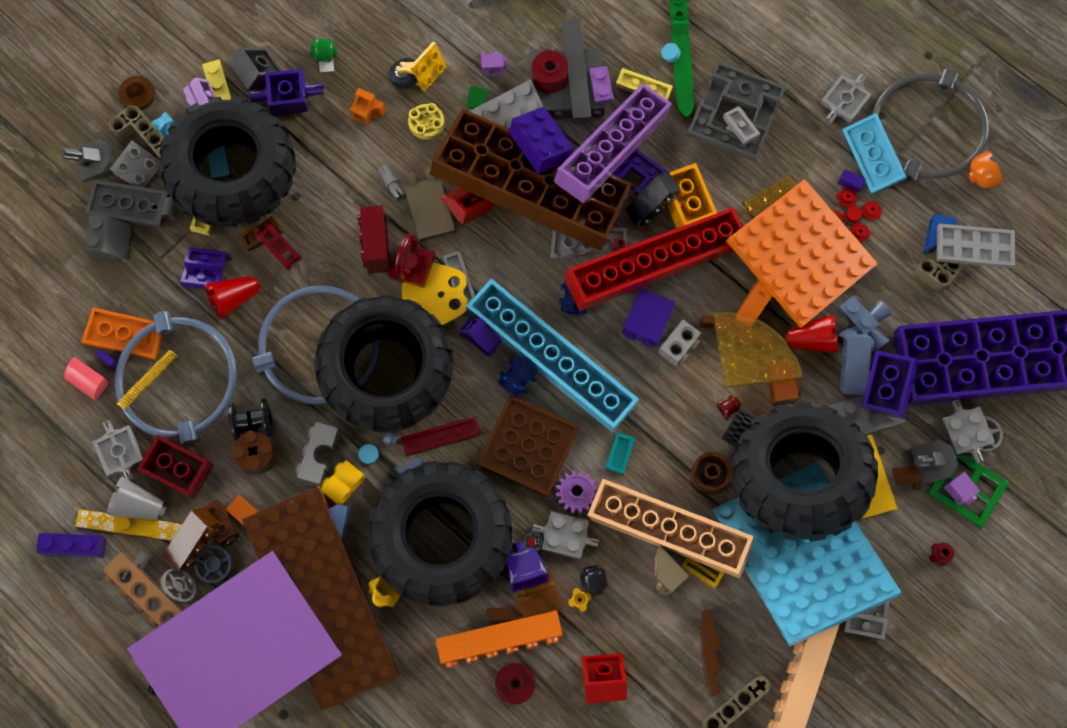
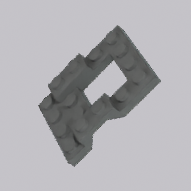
(745, 91)

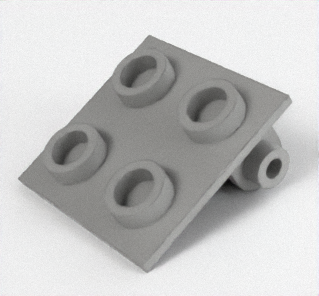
(135, 165)

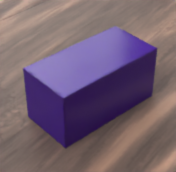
(851, 180)

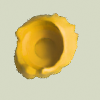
(382, 593)

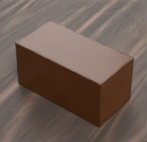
(499, 614)

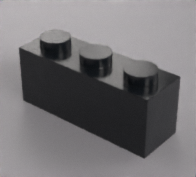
(653, 199)

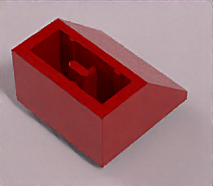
(466, 205)

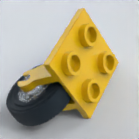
(418, 72)

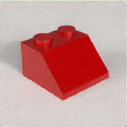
(604, 678)

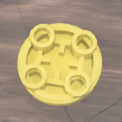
(426, 121)

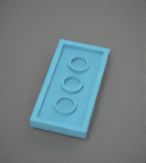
(874, 153)

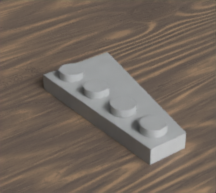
(565, 246)

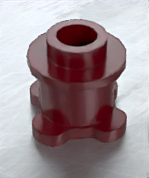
(728, 406)
(937, 556)

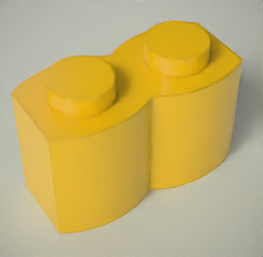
(342, 483)

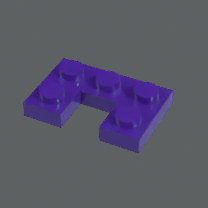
(642, 166)

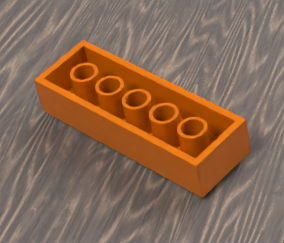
(499, 638)

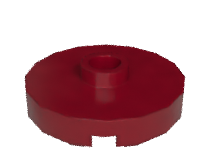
(512, 672)

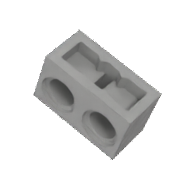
(676, 340)

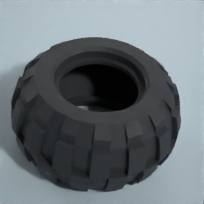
(346, 337)

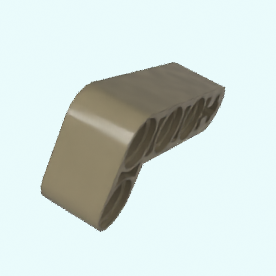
(137, 125)
(937, 271)
(734, 703)

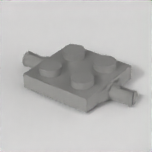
(845, 98)
(968, 431)
(118, 451)
(565, 535)

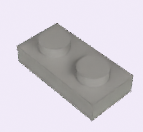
(741, 125)

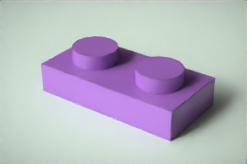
(601, 85)

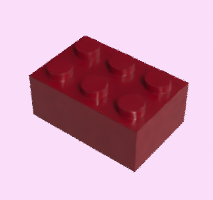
(374, 239)
(175, 467)

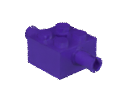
(286, 92)

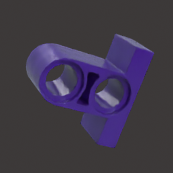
(480, 335)

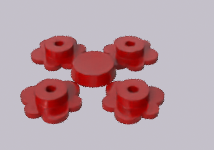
(854, 213)

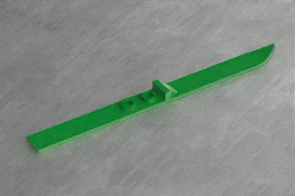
(682, 66)

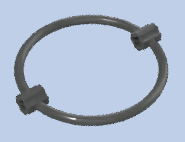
(945, 83)

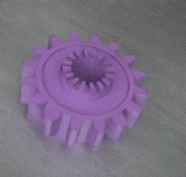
(576, 481)

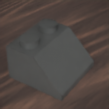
(252, 64)
(107, 238)

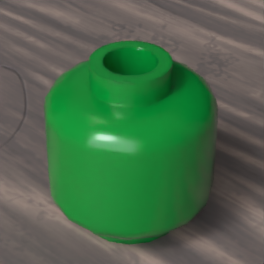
(323, 50)

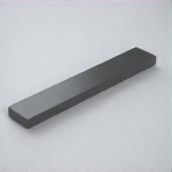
(576, 70)

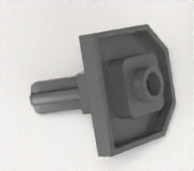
(93, 158)
(934, 460)

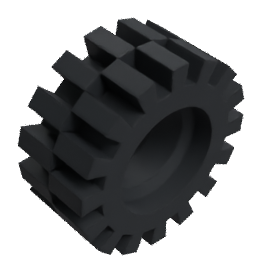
(737, 427)

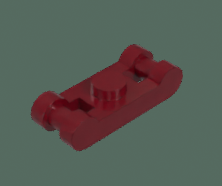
(278, 246)

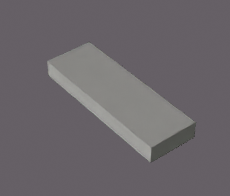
(456, 261)

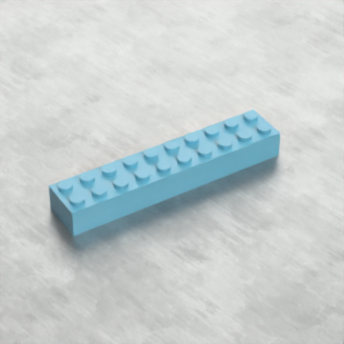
(553, 355)

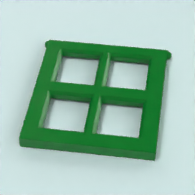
(978, 471)

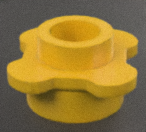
(573, 602)

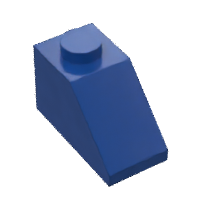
(931, 236)

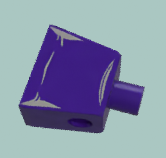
(525, 568)

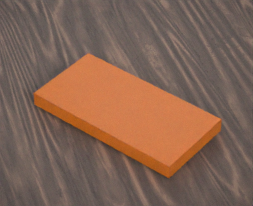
(114, 331)

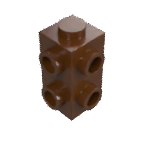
(226, 531)

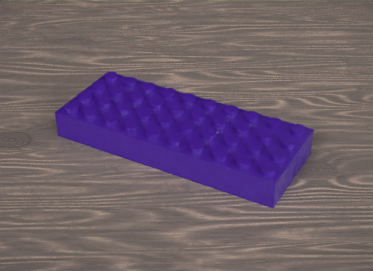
(986, 356)

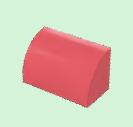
(85, 379)

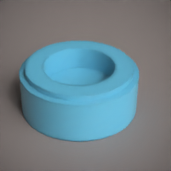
(670, 52)
(368, 454)

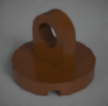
(137, 92)

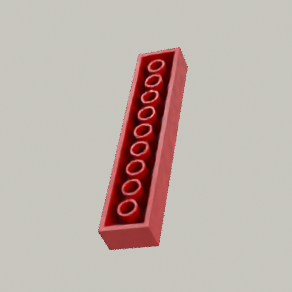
(652, 259)

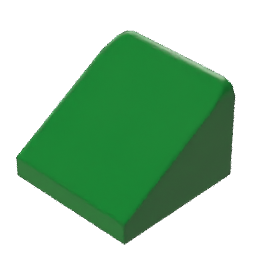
(476, 97)

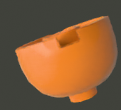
(985, 172)

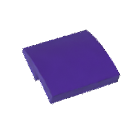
(202, 267)

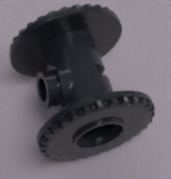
(250, 419)

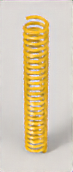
(149, 380)

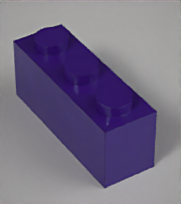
(71, 545)

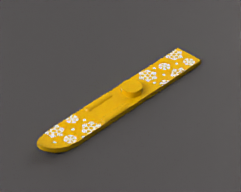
(124, 525)

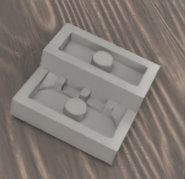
(870, 623)

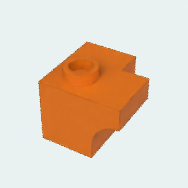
(366, 107)

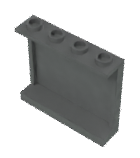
(559, 103)

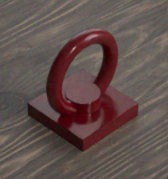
(412, 262)

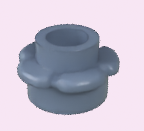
(391, 437)

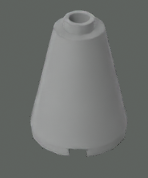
(134, 502)

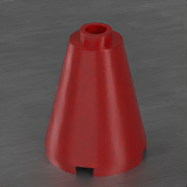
(231, 294)
(814, 335)

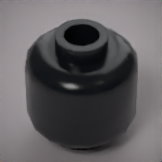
(593, 580)

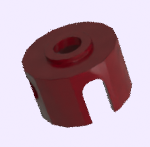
(552, 80)

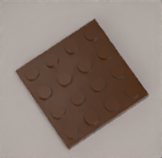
(528, 445)

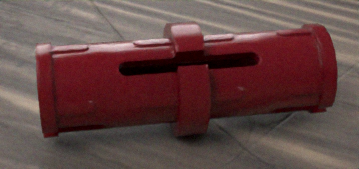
(622, 244)

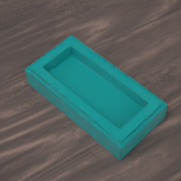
(620, 453)

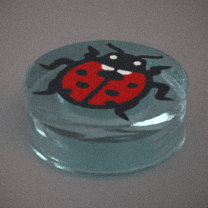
(534, 540)

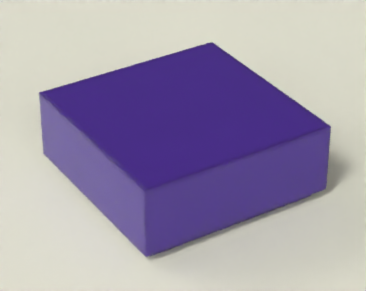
(106, 359)

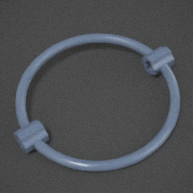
(164, 324)
(265, 361)

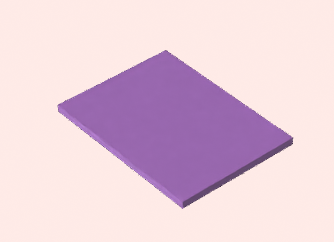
(235, 649)

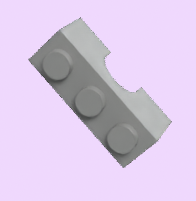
(321, 437)

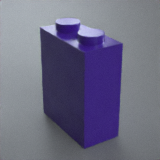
(648, 318)

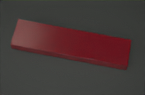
(440, 436)

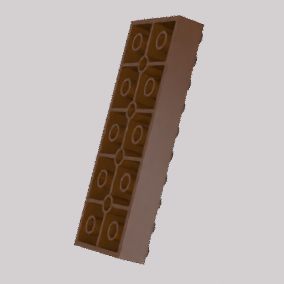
(491, 165)
(318, 563)

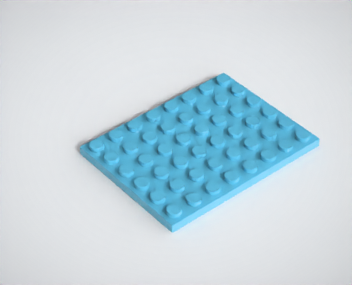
(811, 582)

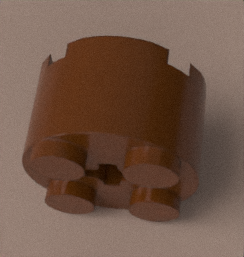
(252, 442)
(721, 473)

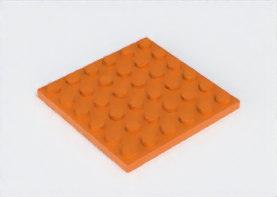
(801, 253)

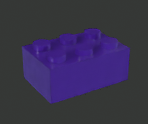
(540, 139)
(890, 384)

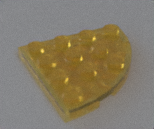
(752, 352)

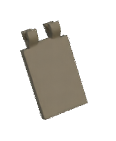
(427, 209)

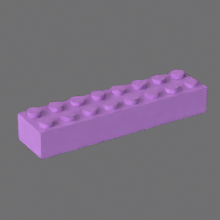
(612, 143)

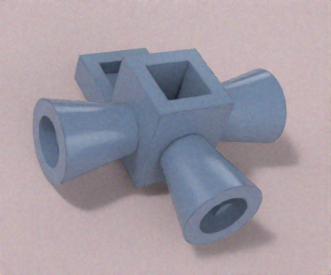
(863, 321)

